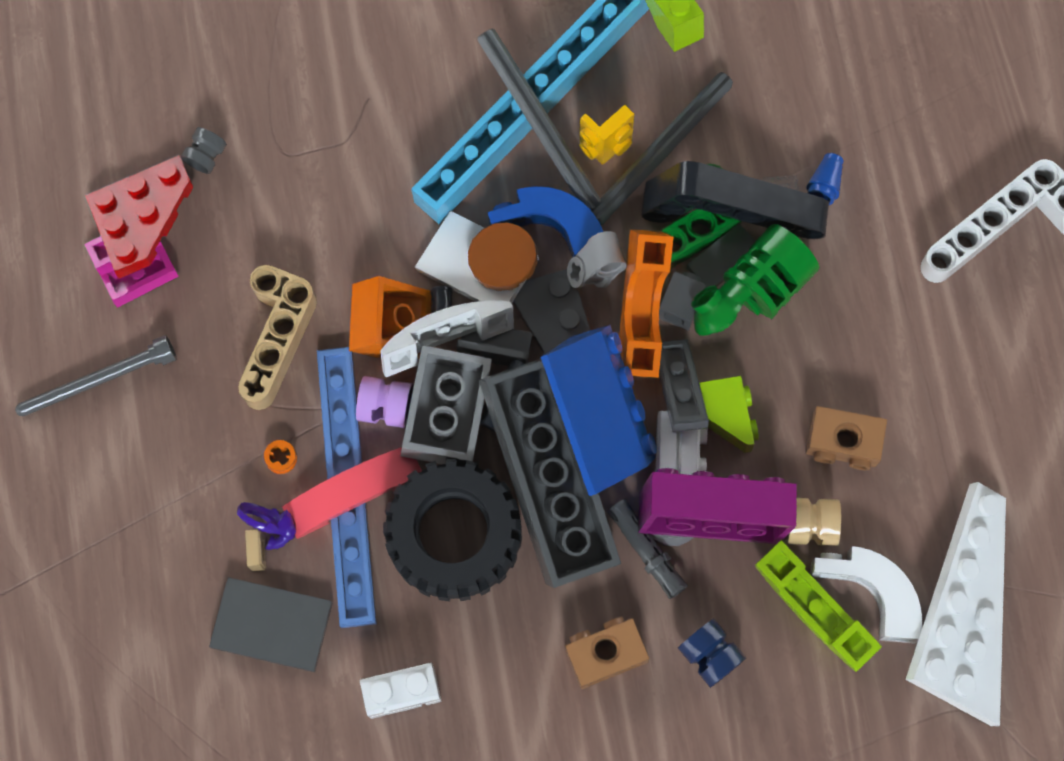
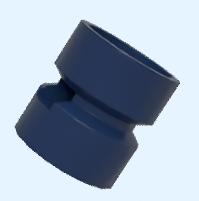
(711, 653)

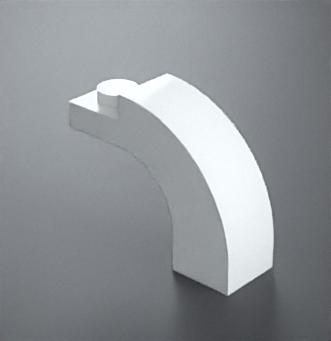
(887, 583)

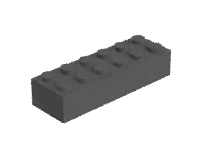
(561, 517)

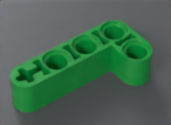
(691, 242)

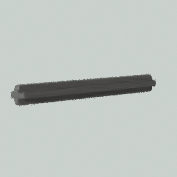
(538, 118)
(662, 146)

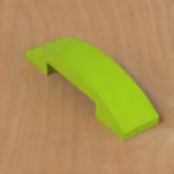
(816, 607)

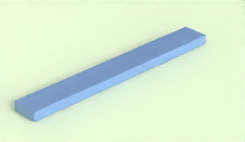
(343, 452)

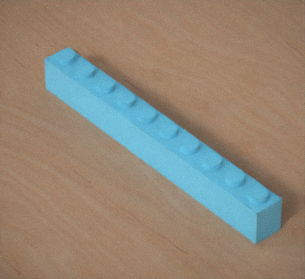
(505, 123)

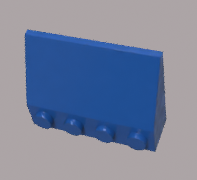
(599, 408)

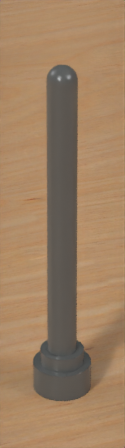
(159, 352)

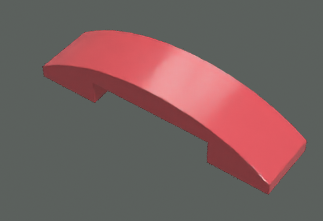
(349, 490)

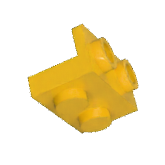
(610, 138)

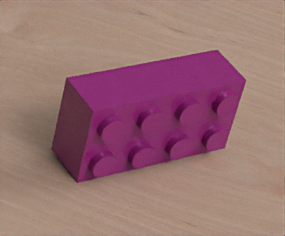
(717, 506)

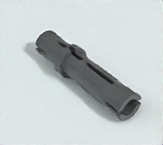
(654, 558)

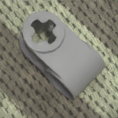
(597, 261)

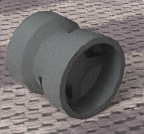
(204, 149)

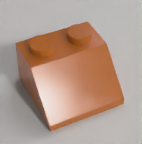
(382, 310)

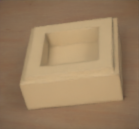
(255, 550)

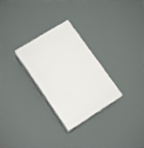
(447, 261)

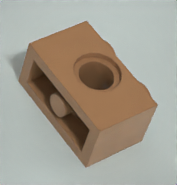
(865, 430)
(590, 668)

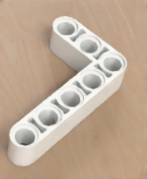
(1006, 215)

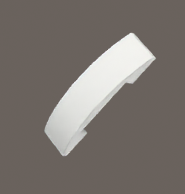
(485, 317)

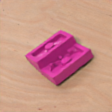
(134, 284)

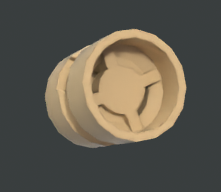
(817, 522)

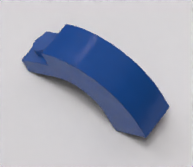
(553, 209)

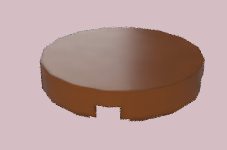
(502, 256)

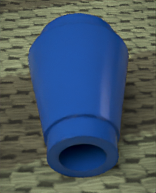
(827, 178)

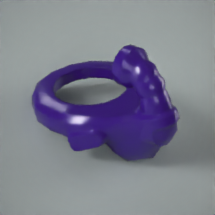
(276, 523)

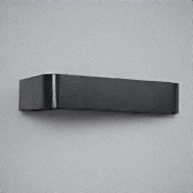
(734, 196)

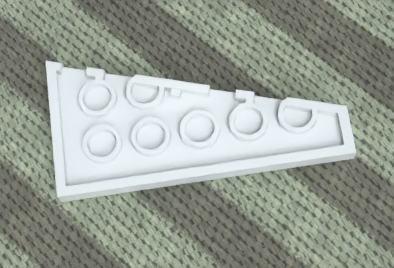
(963, 628)

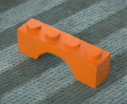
(645, 274)

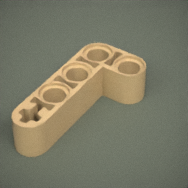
(272, 342)

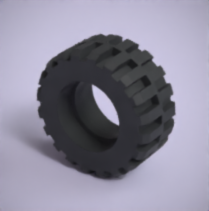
(441, 484)

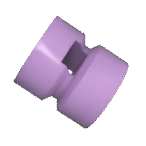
(384, 401)

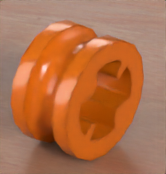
(284, 446)

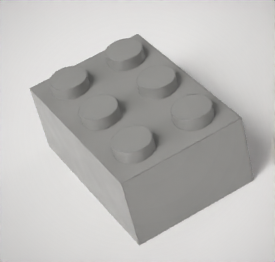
(445, 406)

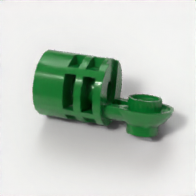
(760, 280)

